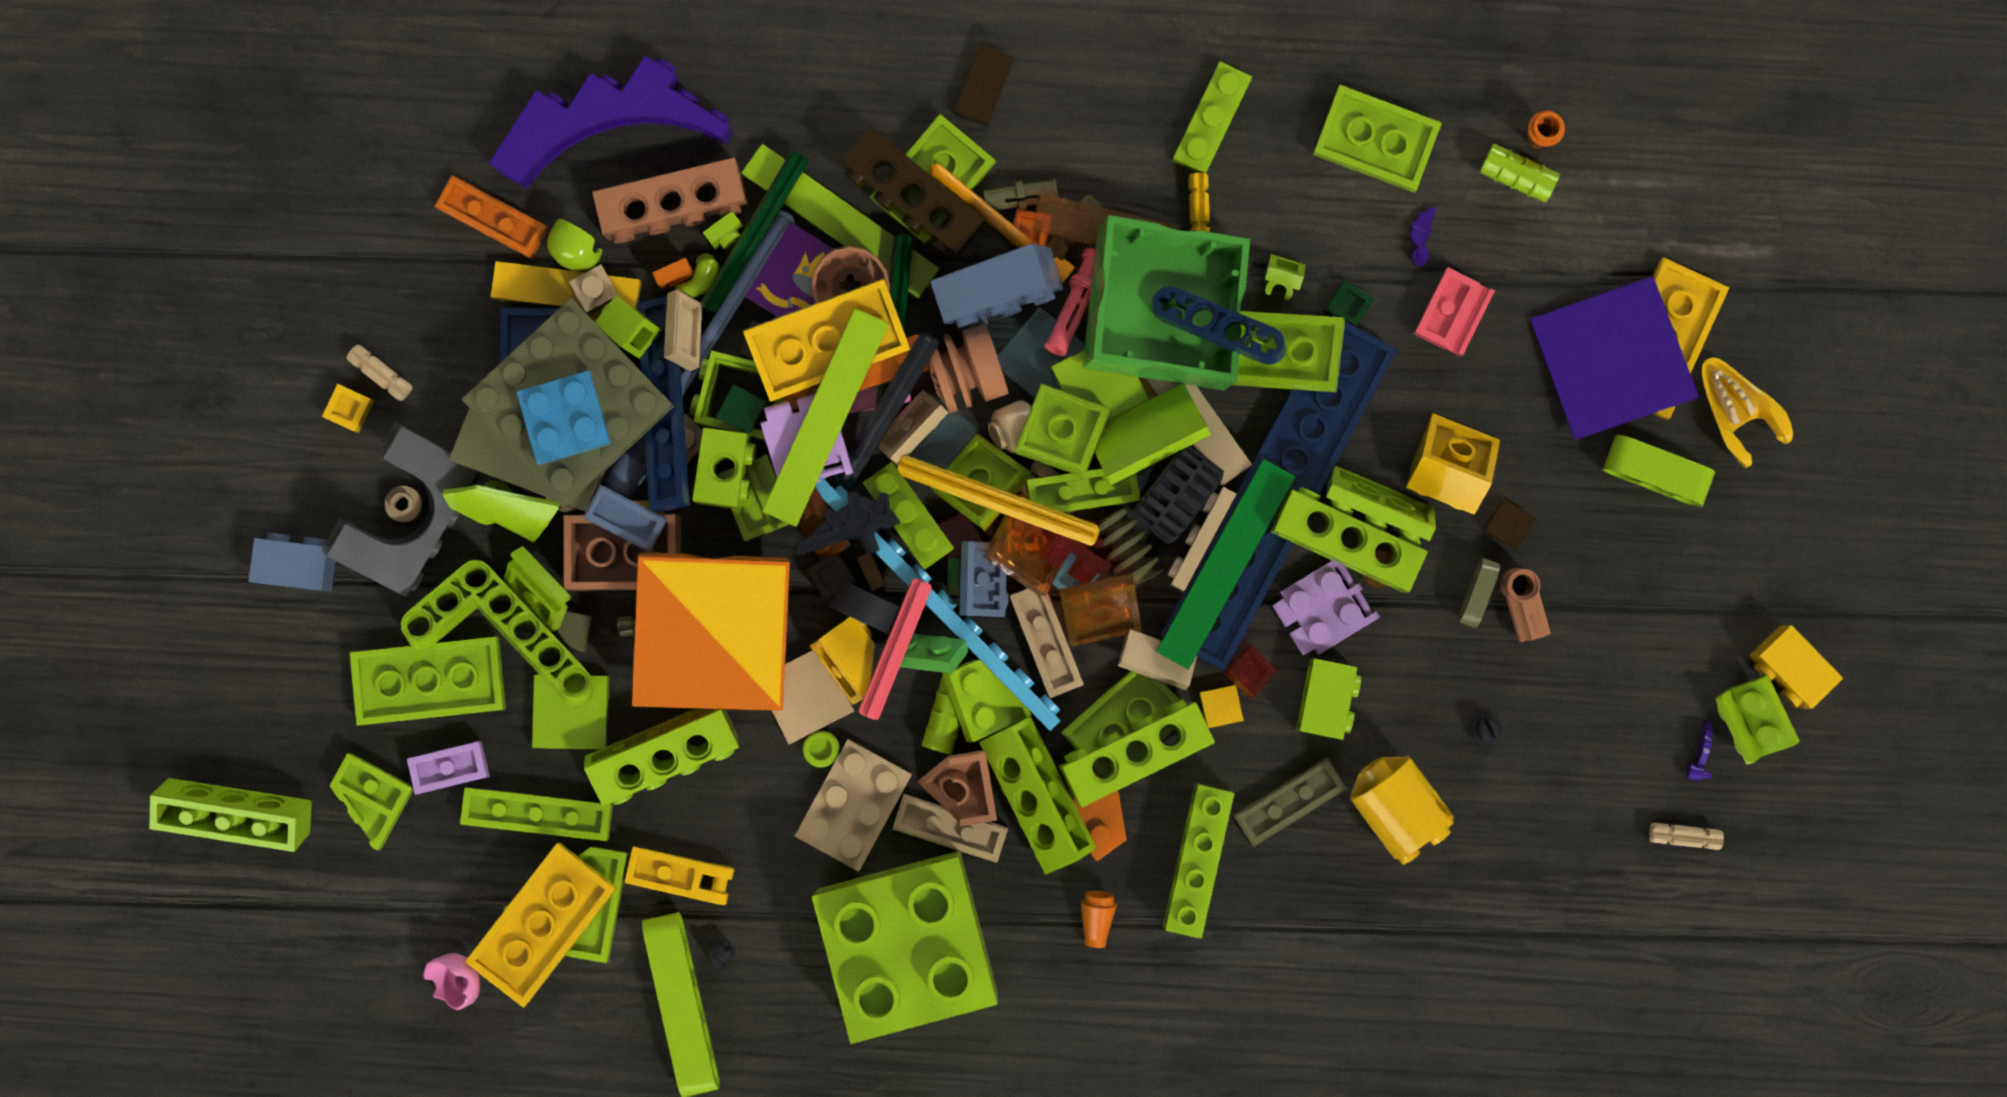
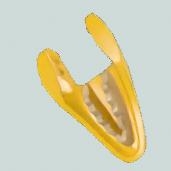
(1738, 401)

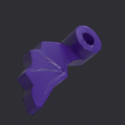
(1420, 232)
(1696, 770)

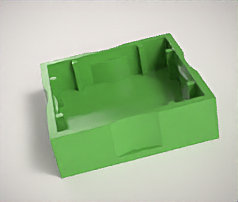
(1129, 268)

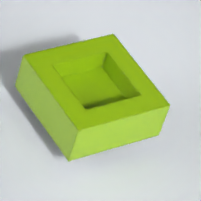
(724, 232)

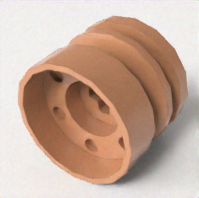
(841, 262)
(967, 368)

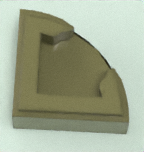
(576, 630)

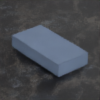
(625, 518)

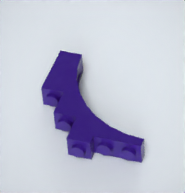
(648, 98)

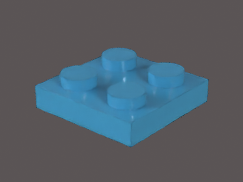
(564, 417)

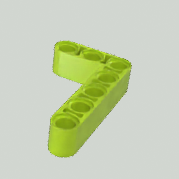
(506, 623)

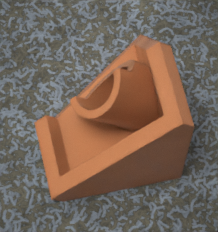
(963, 787)

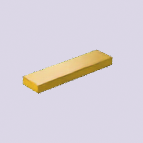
(549, 285)

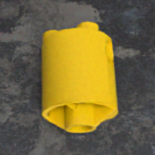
(1401, 806)

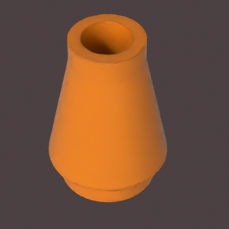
(1550, 125)
(1097, 916)

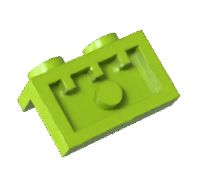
(1756, 719)

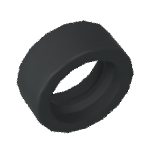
(864, 607)

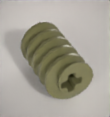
(1126, 547)

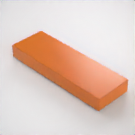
(491, 217)

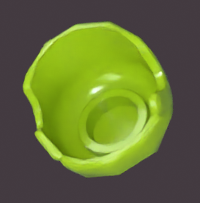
(572, 247)

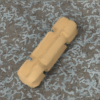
(379, 372)
(1686, 836)

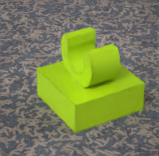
(1285, 273)

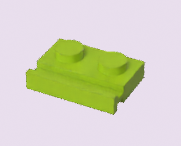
(751, 519)
(536, 589)

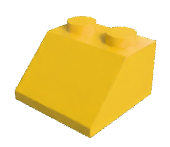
(1453, 464)

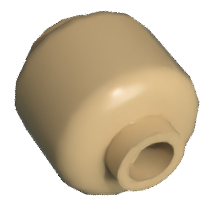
(1008, 424)

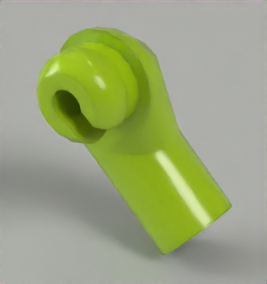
(703, 277)

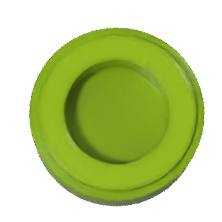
(821, 748)

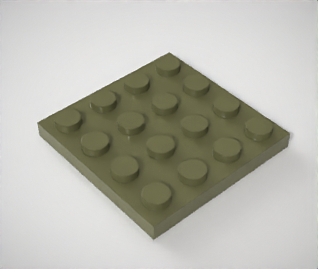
(559, 349)

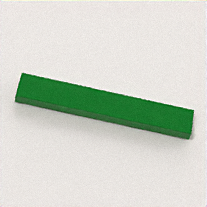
(1225, 564)

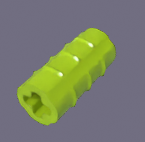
(1519, 173)
(943, 723)

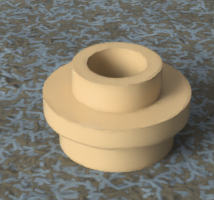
(414, 504)

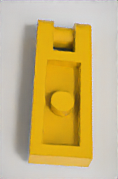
(677, 875)

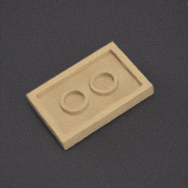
(853, 805)

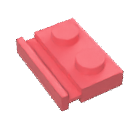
(1453, 312)

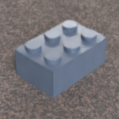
(998, 286)

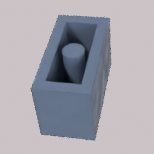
(291, 564)

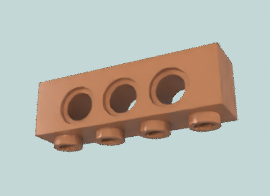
(614, 202)

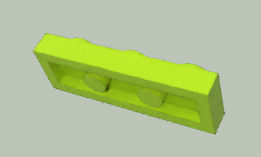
(1212, 118)
(1077, 493)
(917, 525)

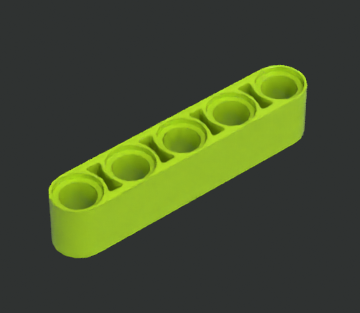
(680, 1004)

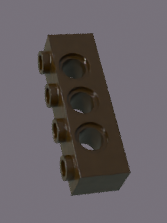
(876, 151)

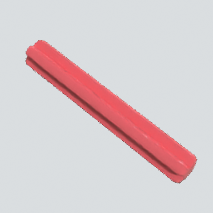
(895, 649)

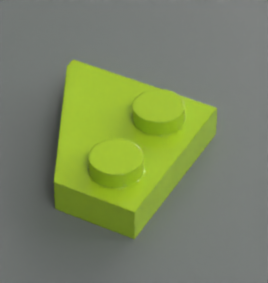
(982, 701)
(371, 797)

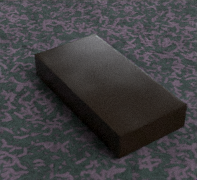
(984, 85)

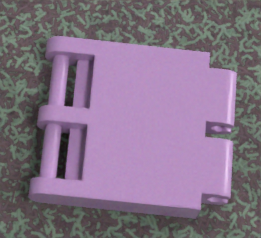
(782, 429)
(1323, 608)

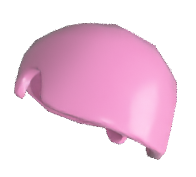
(453, 980)

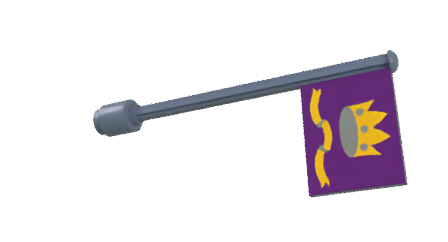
(776, 280)

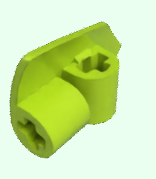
(498, 505)

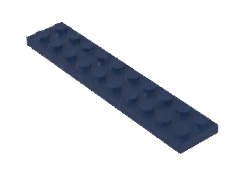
(1306, 444)

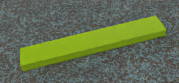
(837, 218)
(825, 416)

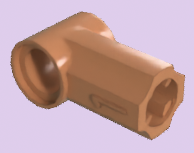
(1527, 608)

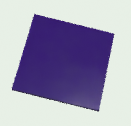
(1614, 358)

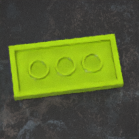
(427, 682)

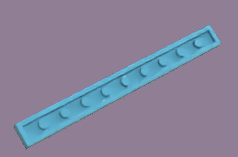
(965, 629)

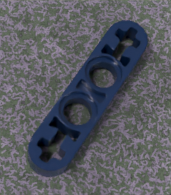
(1216, 329)

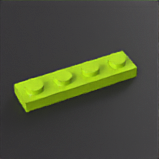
(536, 814)

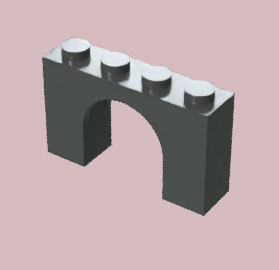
(400, 560)

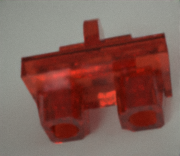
(1086, 564)

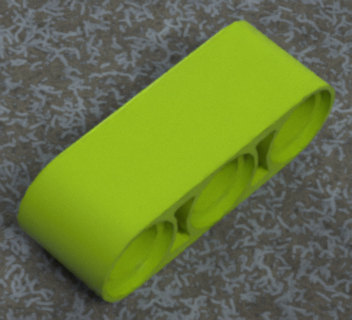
(1659, 470)

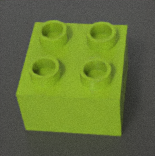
(905, 947)

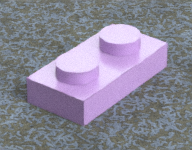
(448, 767)

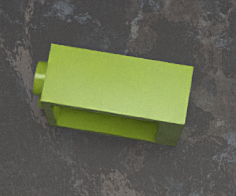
(710, 373)

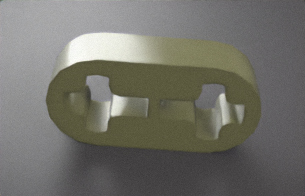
(1479, 592)

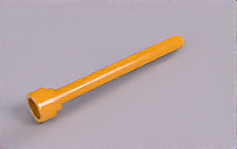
(991, 215)

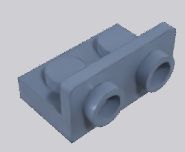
(981, 583)

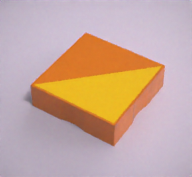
(710, 632)

